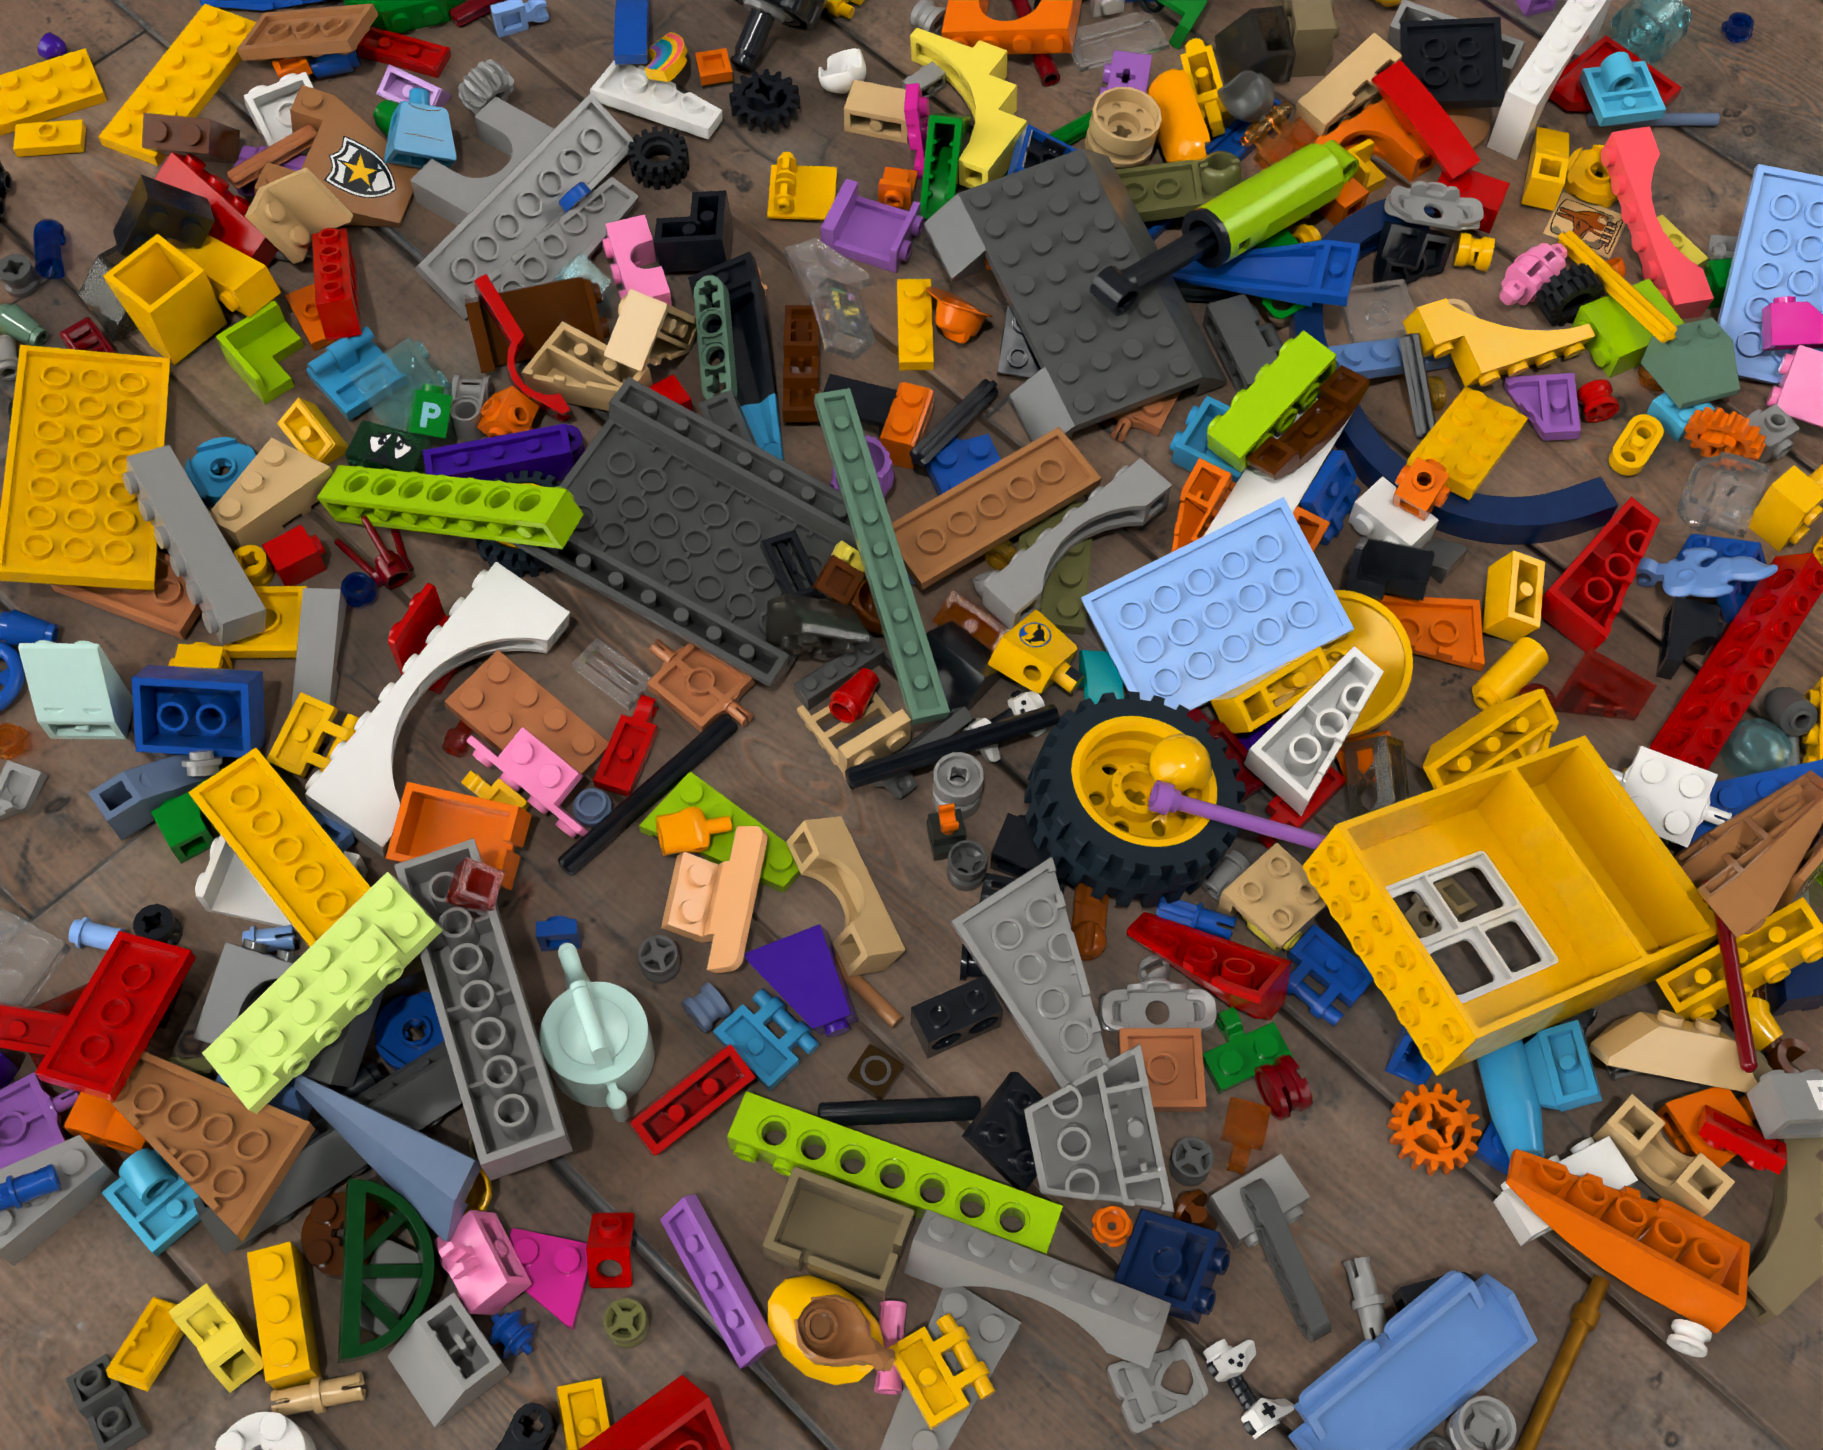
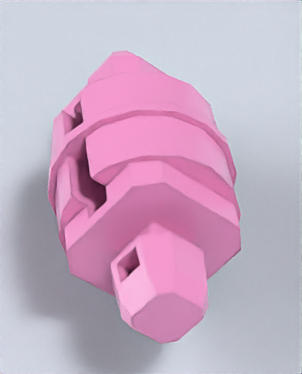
(1530, 272)

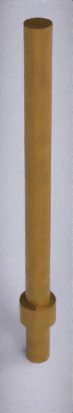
(1583, 1319)

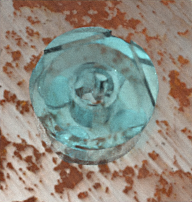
(1651, 27)

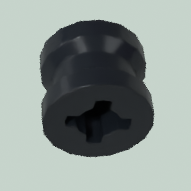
(170, 930)

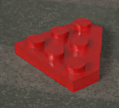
(1570, 92)

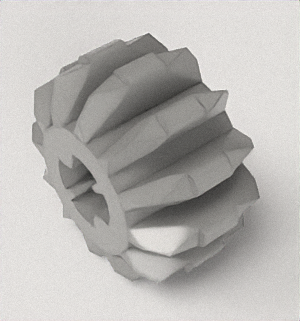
(485, 83)

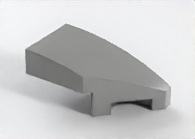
(19, 788)

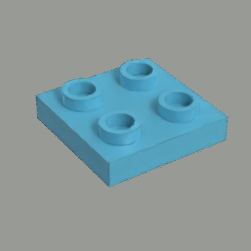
(1622, 91)
(153, 1200)

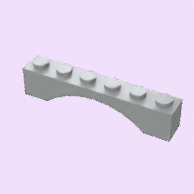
(1127, 500)
(1117, 1316)

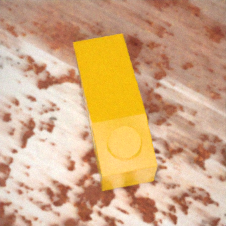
(1270, 693)

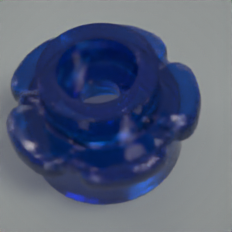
(1738, 27)
(358, 581)

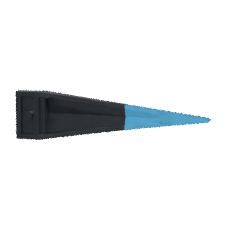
(751, 347)

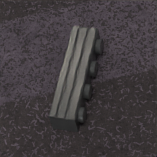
(829, 677)

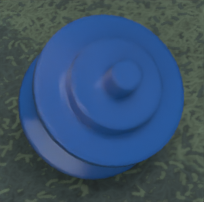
(512, 1334)

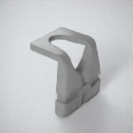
(1142, 1393)

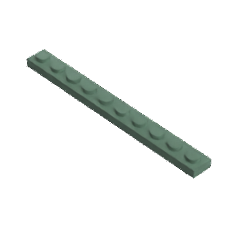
(881, 557)

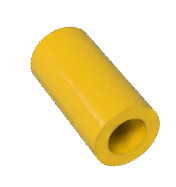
(1510, 673)

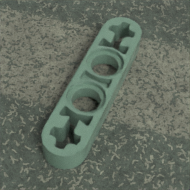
(714, 341)

